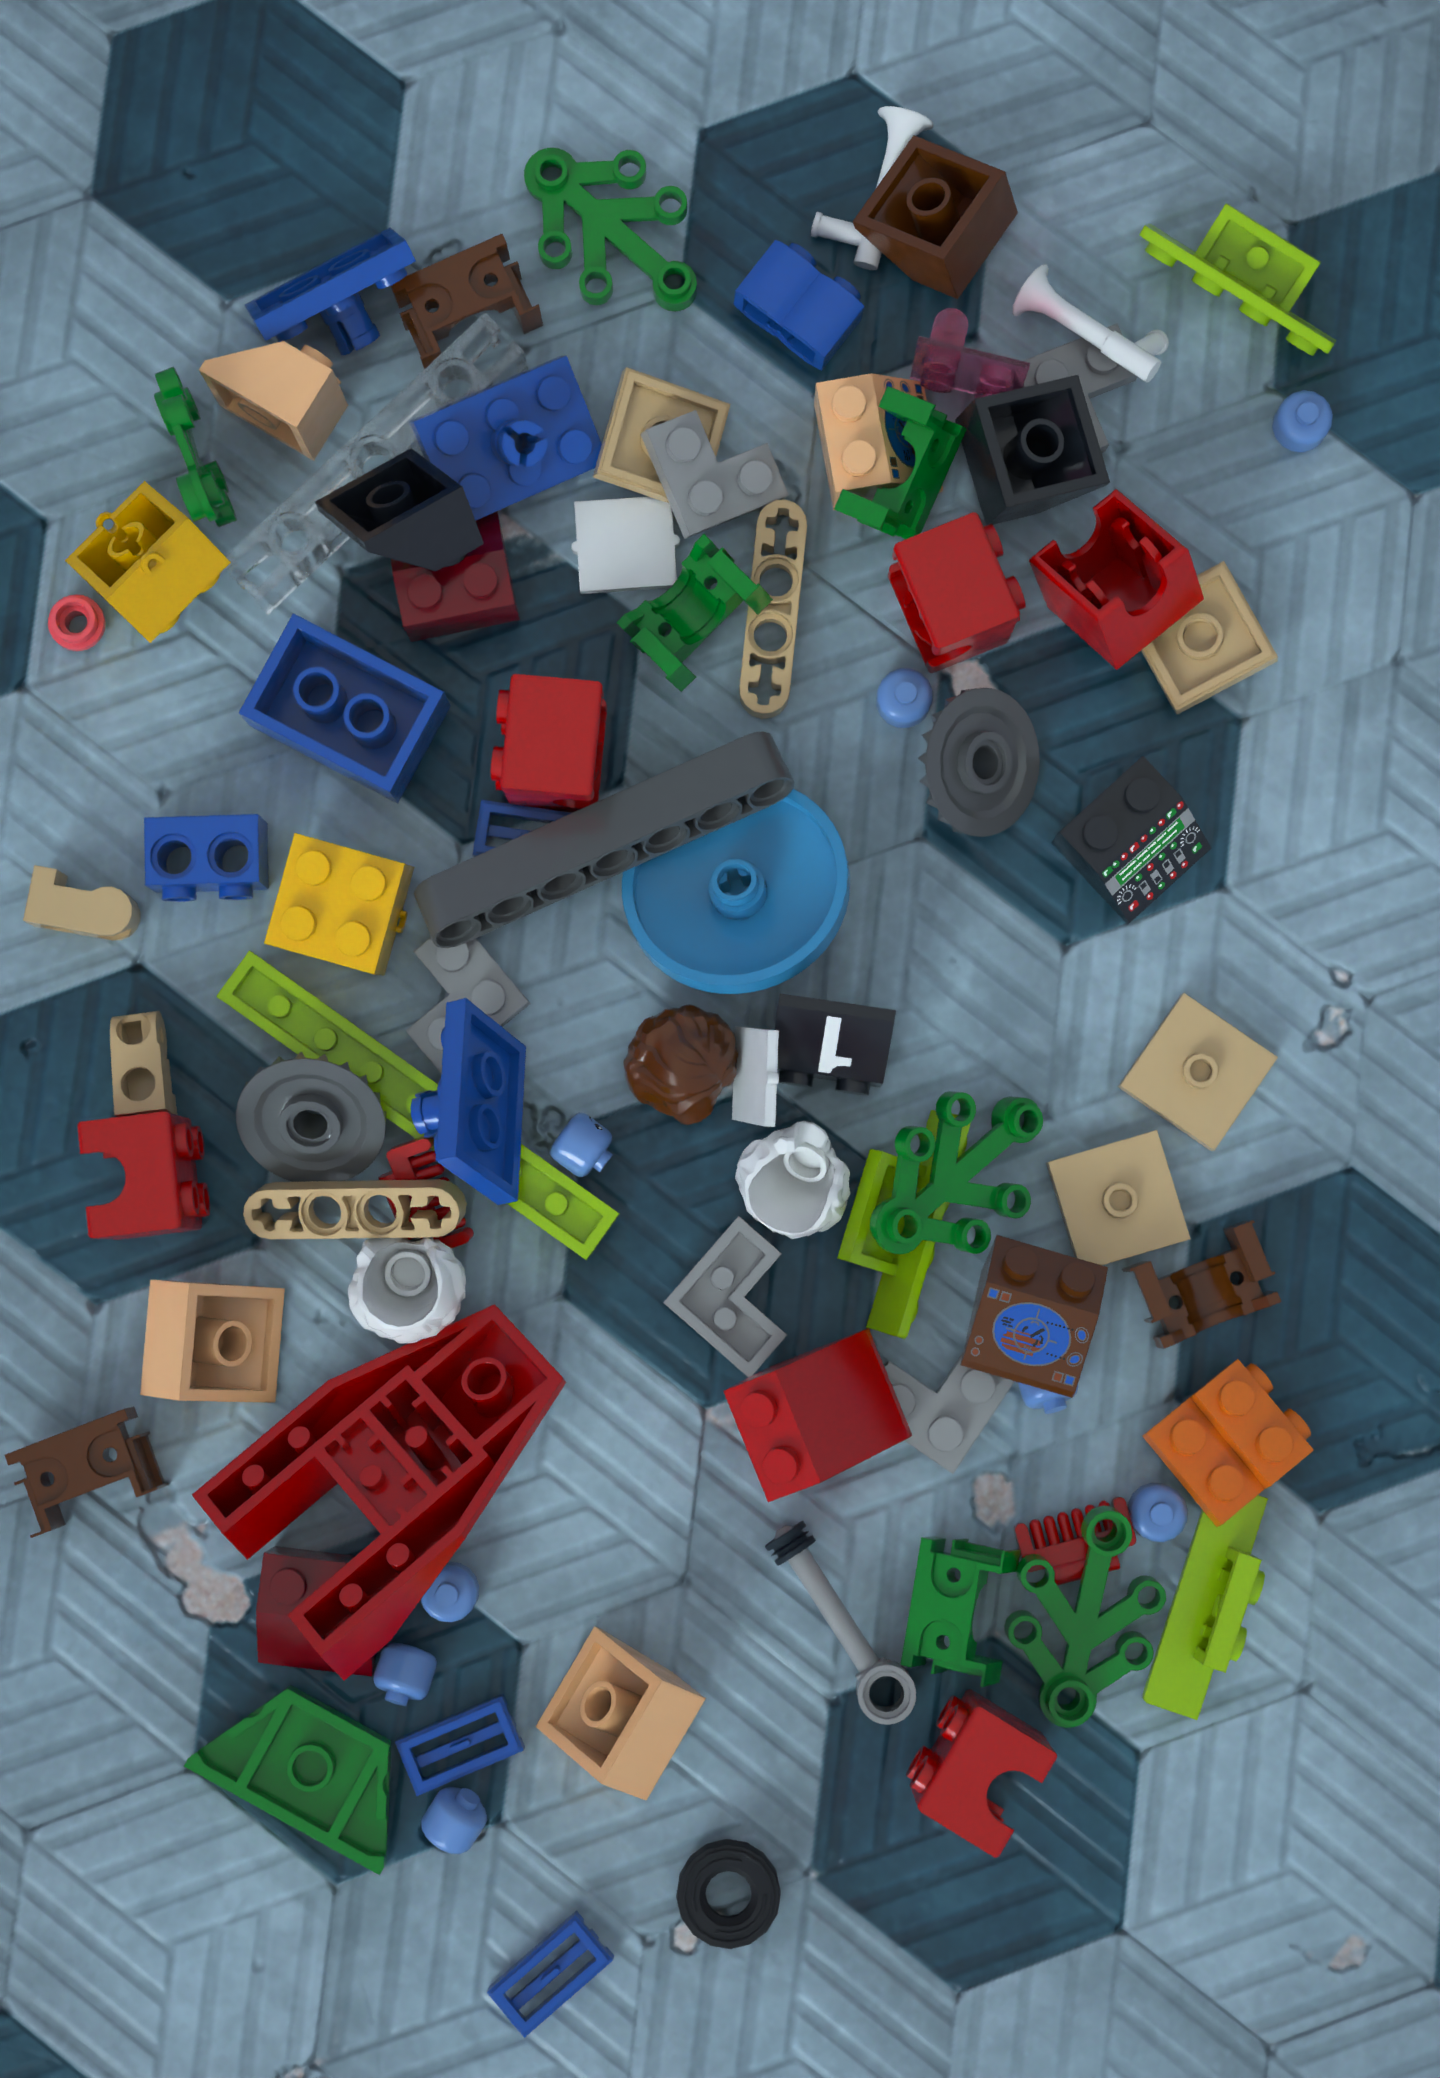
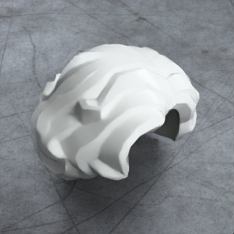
(794, 1181)
(406, 1288)

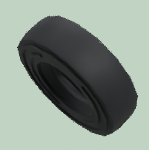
(735, 1929)

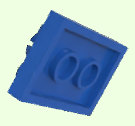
(334, 293)
(512, 437)
(476, 1103)

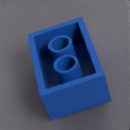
(345, 708)

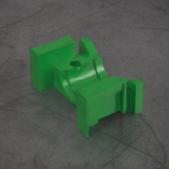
(935, 440)
(691, 609)
(947, 1606)

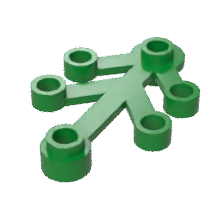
(604, 220)
(204, 485)
(951, 1176)
(1084, 1626)

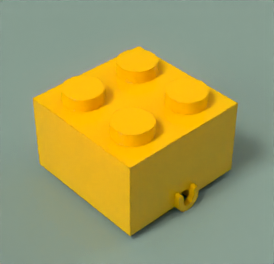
(148, 561)
(339, 905)

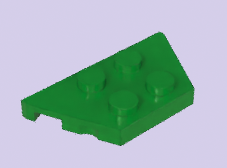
(308, 1771)

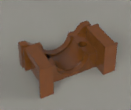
(459, 290)
(1206, 1289)
(83, 1463)

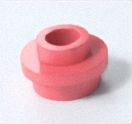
(65, 611)

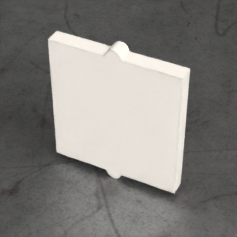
(625, 545)
(756, 1076)

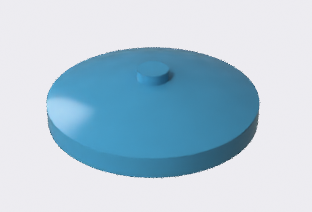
(743, 900)

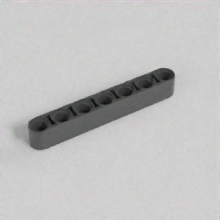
(603, 839)

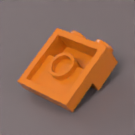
(1230, 1441)

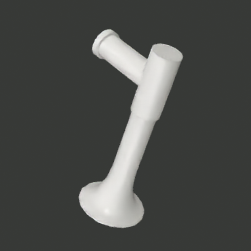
(901, 127)
(1135, 357)

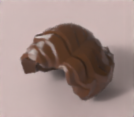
(681, 1062)

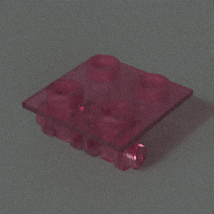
(946, 365)

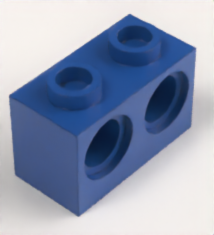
(208, 841)

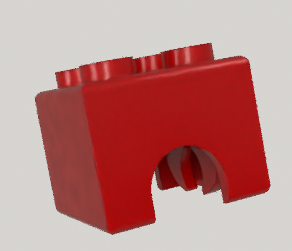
(1121, 583)
(955, 591)
(550, 742)
(160, 1175)
(971, 1751)

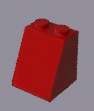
(817, 1414)

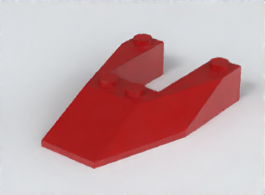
(416, 1449)

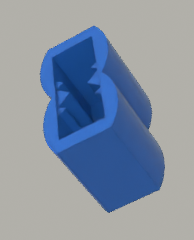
(799, 303)

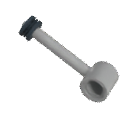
(791, 1546)

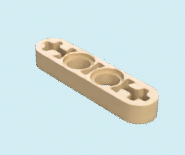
(781, 610)
(355, 1215)

